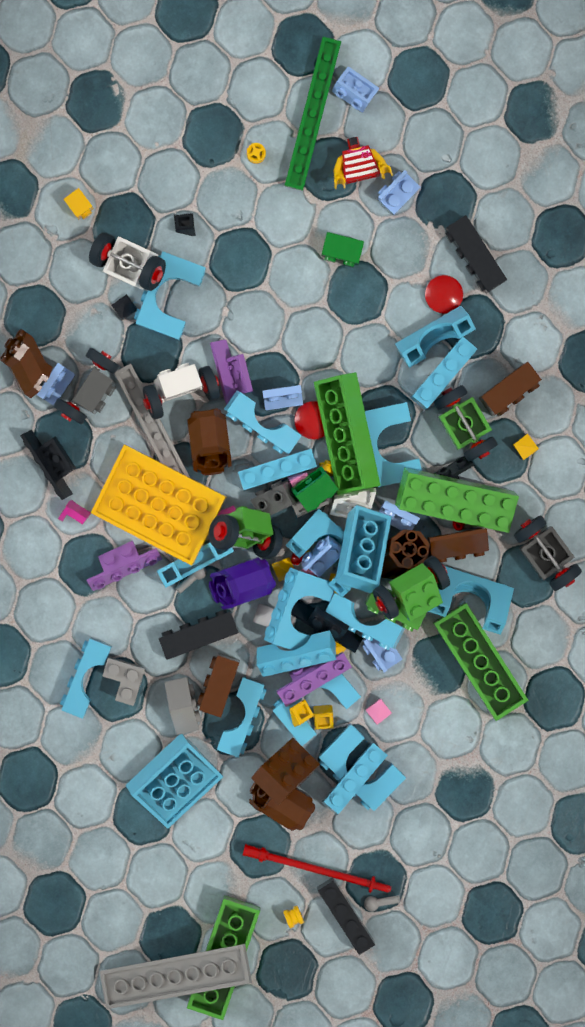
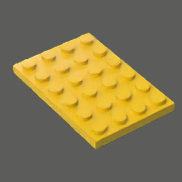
(158, 504)

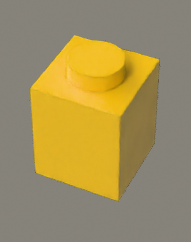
(79, 204)

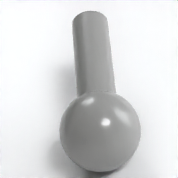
(200, 574)
(372, 903)

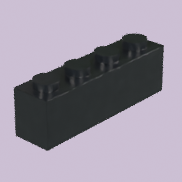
(475, 254)
(198, 635)
(346, 916)

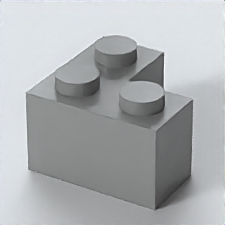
(128, 675)
(182, 705)

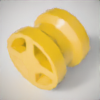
(254, 150)
(293, 916)

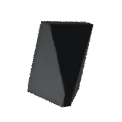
(185, 224)
(124, 307)

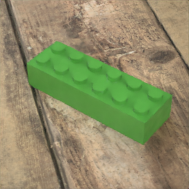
(346, 433)
(456, 500)
(480, 661)
(232, 928)

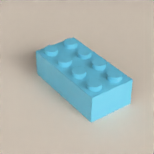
(363, 549)

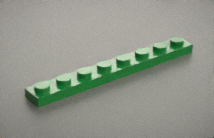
(312, 113)

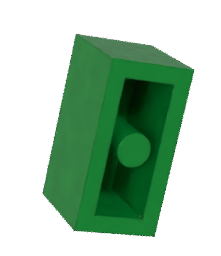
(342, 249)
(314, 489)

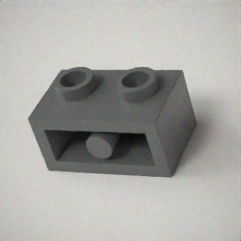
(275, 499)

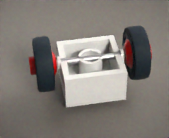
(127, 261)
(179, 383)

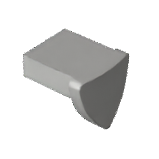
(263, 615)

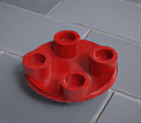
(443, 294)
(309, 421)

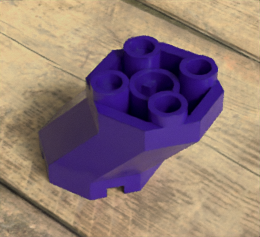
(241, 583)

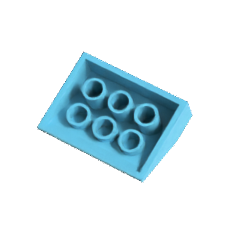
(174, 781)

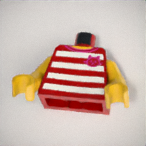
(359, 164)

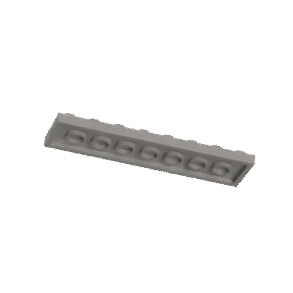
(175, 976)

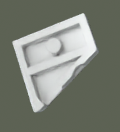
(345, 502)

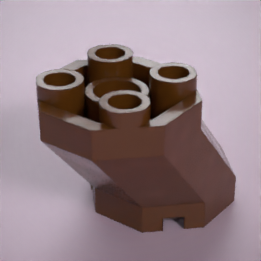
(26, 363)
(209, 441)
(404, 553)
(291, 813)

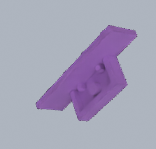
(231, 370)
(122, 562)
(312, 677)

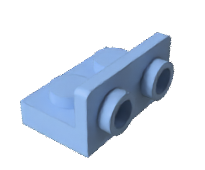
(355, 89)
(398, 192)
(56, 384)
(282, 397)
(400, 518)
(322, 556)
(383, 658)

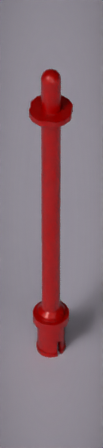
(263, 855)

